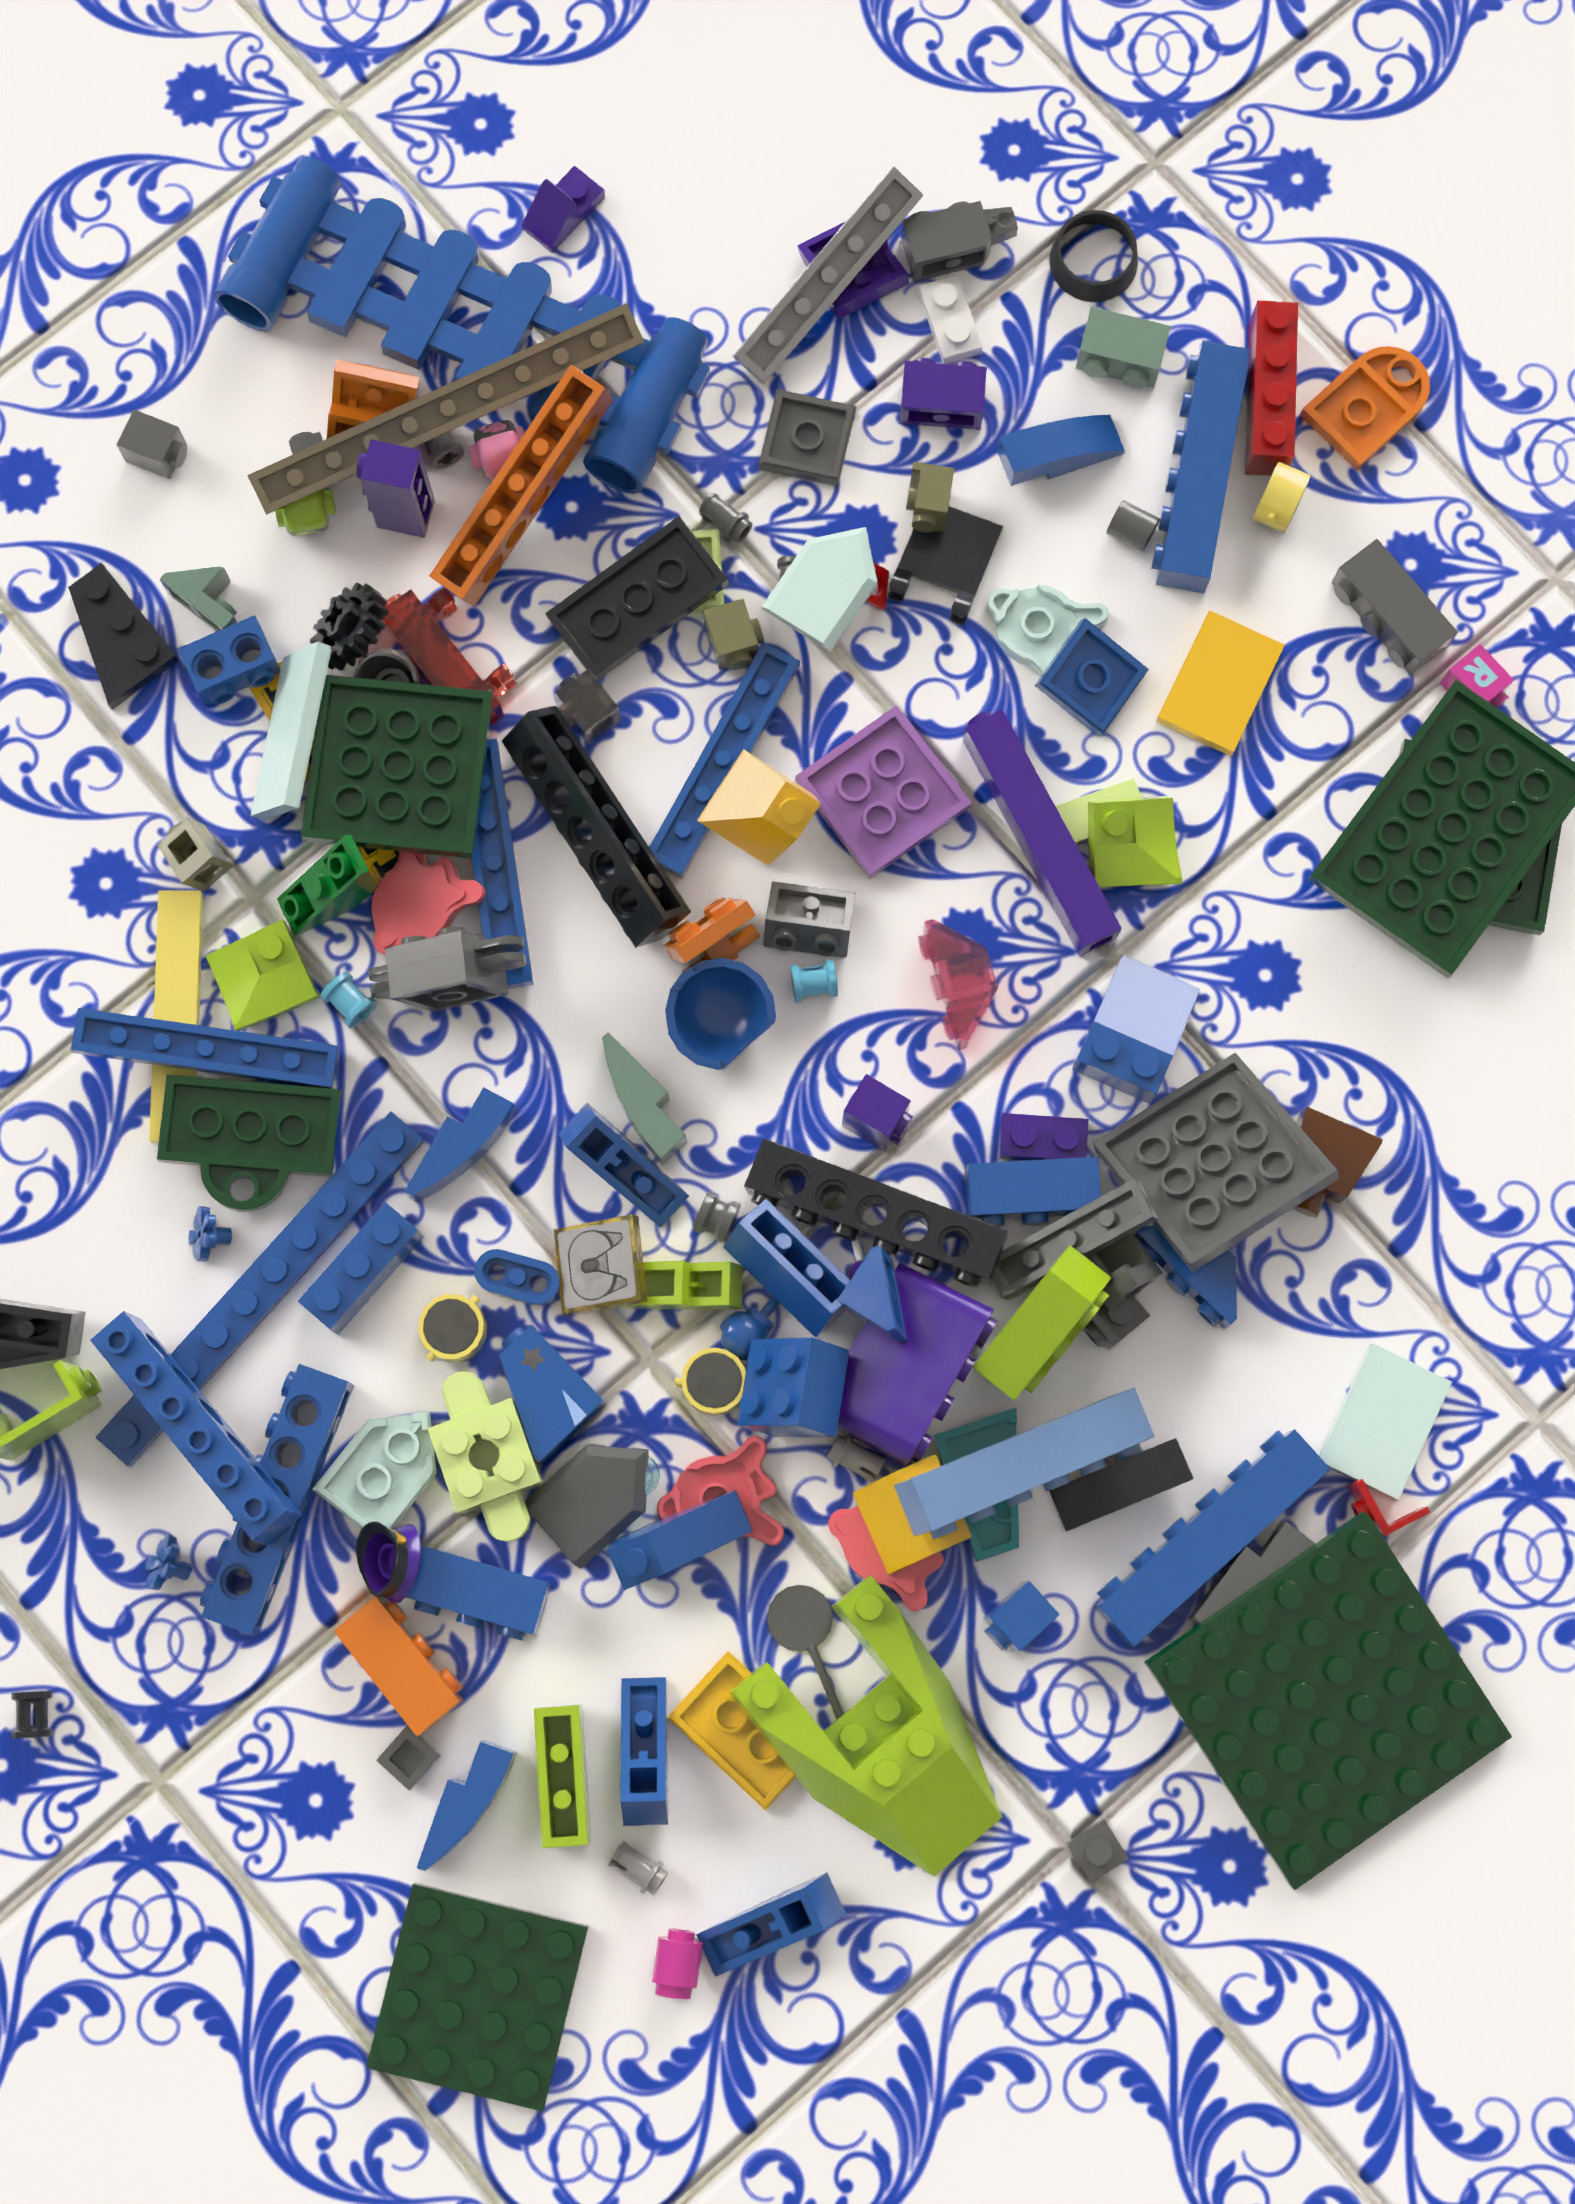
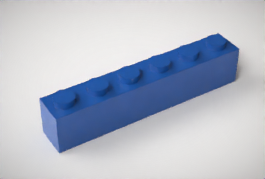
(1202, 466)
(1211, 1537)

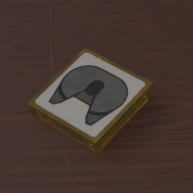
(600, 1265)

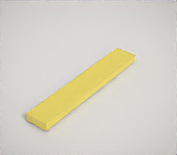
(176, 979)

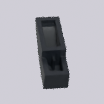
(1121, 1484)

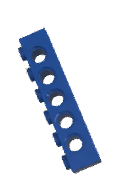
(196, 1428)
(266, 1567)

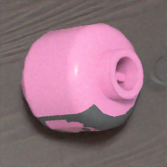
(494, 446)

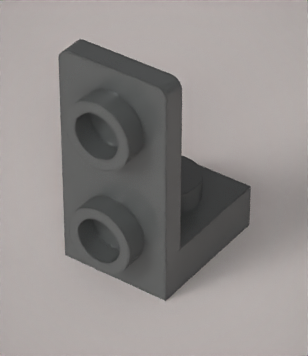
(1130, 1270)

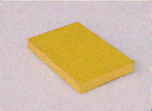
(1220, 683)
(728, 1736)

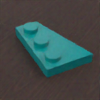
(1001, 1530)

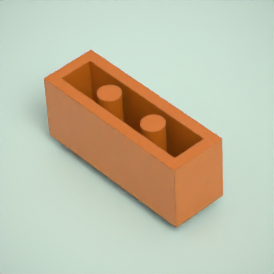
(400, 1664)

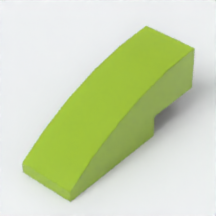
(692, 1285)

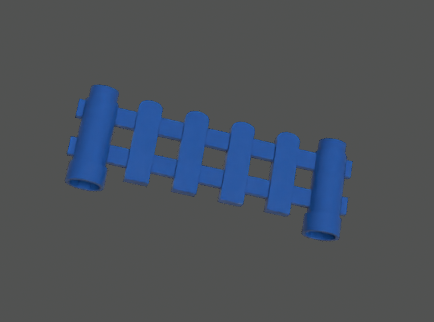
(304, 206)

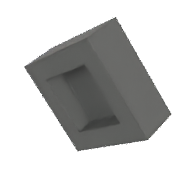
(408, 1758)
(1097, 1850)

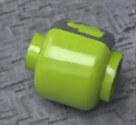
(307, 514)

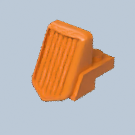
(366, 392)

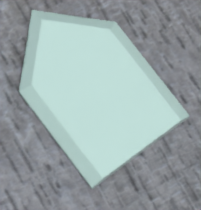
(825, 586)
(381, 1470)

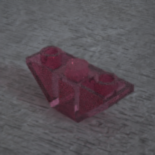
(960, 979)

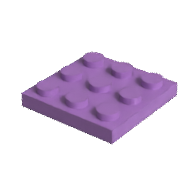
(883, 791)

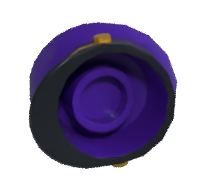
(389, 1559)

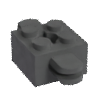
(447, 969)

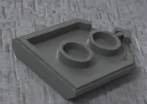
(591, 1500)

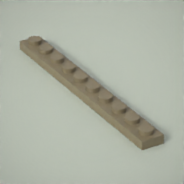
(447, 407)

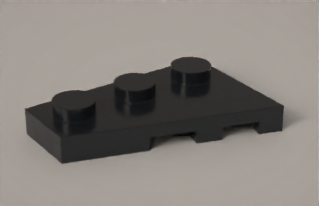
(119, 637)

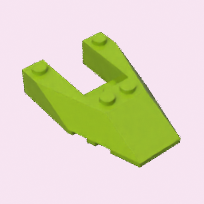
(896, 1757)

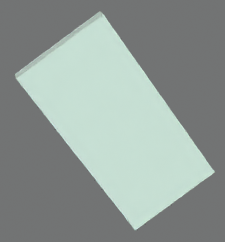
(291, 731)

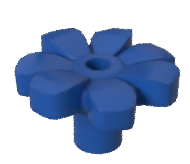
(206, 1234)

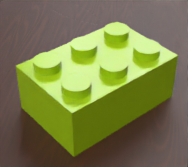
(1045, 1324)

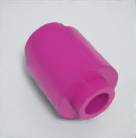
(677, 1964)

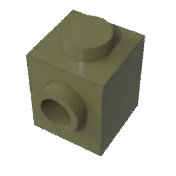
(732, 634)

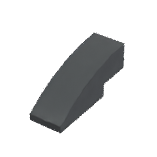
(1249, 1569)

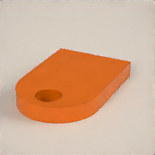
(1367, 405)

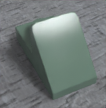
(199, 593)

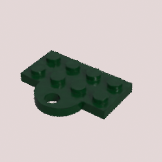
(248, 1133)

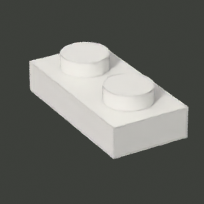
(950, 319)

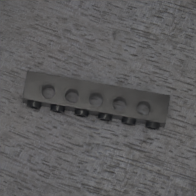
(595, 826)
(777, 1163)

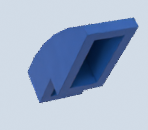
(1058, 447)
(461, 1145)
(466, 1802)

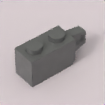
(954, 238)

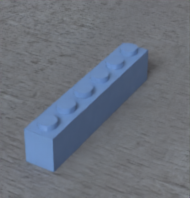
(1024, 1462)

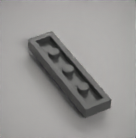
(1085, 1229)

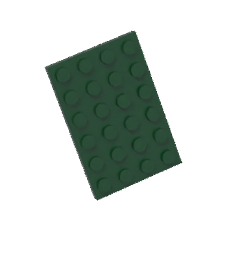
(1450, 829)

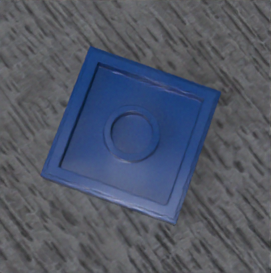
(1091, 677)

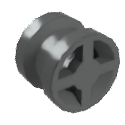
(716, 1217)

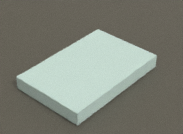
(1384, 1421)

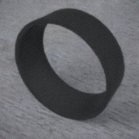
(1091, 290)

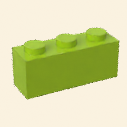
(562, 1776)

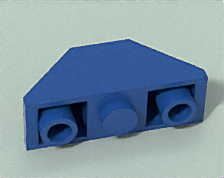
(1210, 1286)

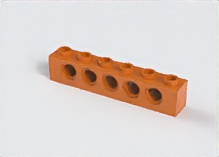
(522, 485)

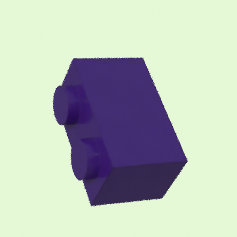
(943, 394)
(877, 1114)

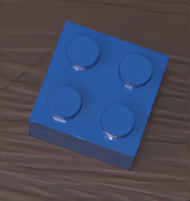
(793, 1387)

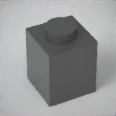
(152, 444)

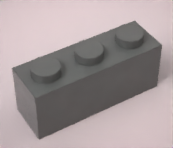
(1393, 607)

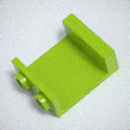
(82, 1400)

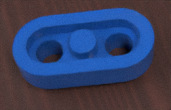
(518, 1277)

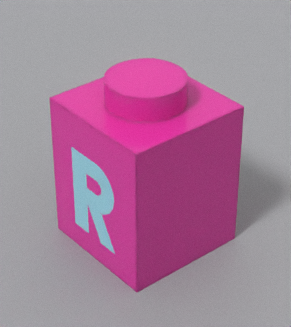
(1482, 675)

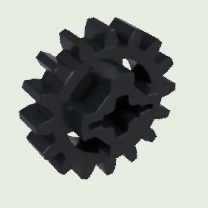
(351, 624)

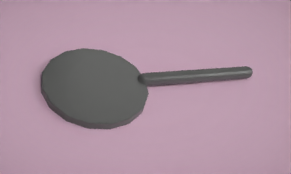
(800, 1622)

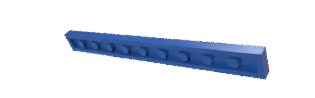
(272, 1275)

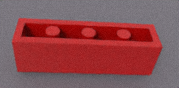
(1271, 386)

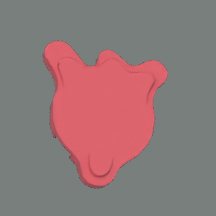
(419, 899)
(721, 1474)
(865, 1560)

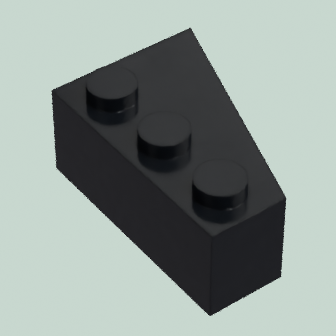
(38, 1333)

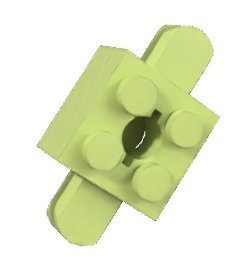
(485, 1456)

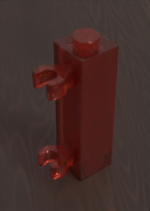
(436, 657)

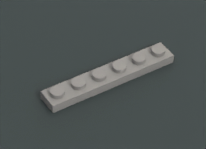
(828, 275)

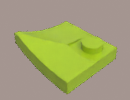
(1133, 842)
(262, 976)

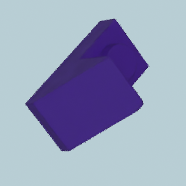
(561, 208)

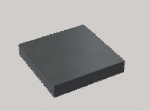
(807, 437)

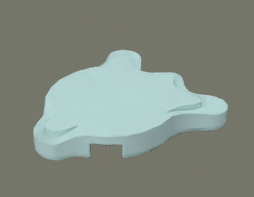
(1037, 622)

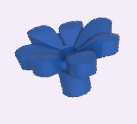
(166, 1564)

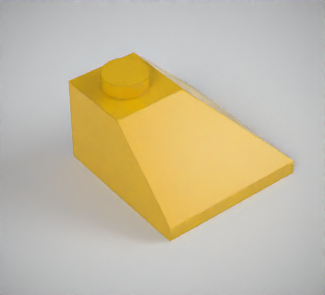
(759, 809)

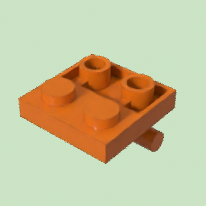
(711, 933)

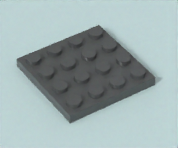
(1216, 1161)

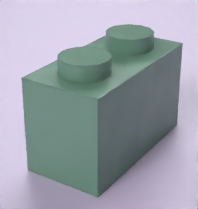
(1122, 348)

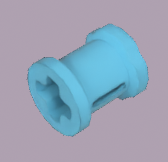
(814, 980)
(348, 999)

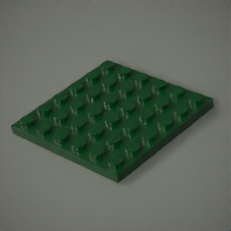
(1328, 1700)

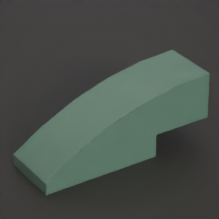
(642, 1101)

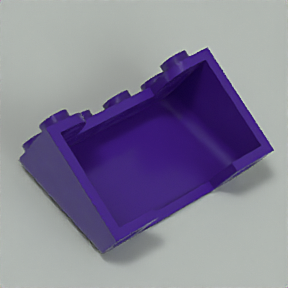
(900, 1387)

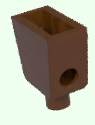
(1345, 1147)

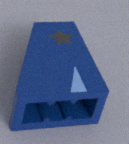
(546, 1391)

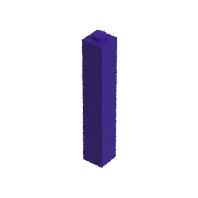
(1040, 832)

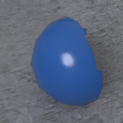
(718, 1011)

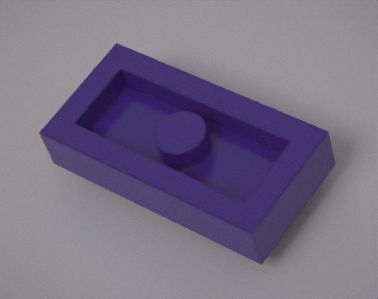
(1042, 1137)

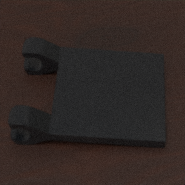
(949, 559)

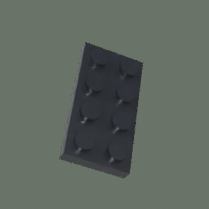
(637, 598)

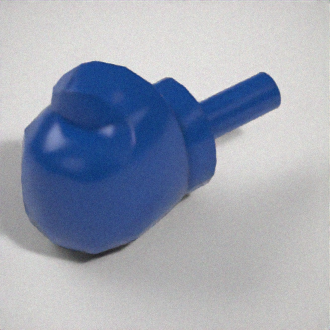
(743, 1326)

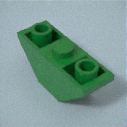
(328, 888)

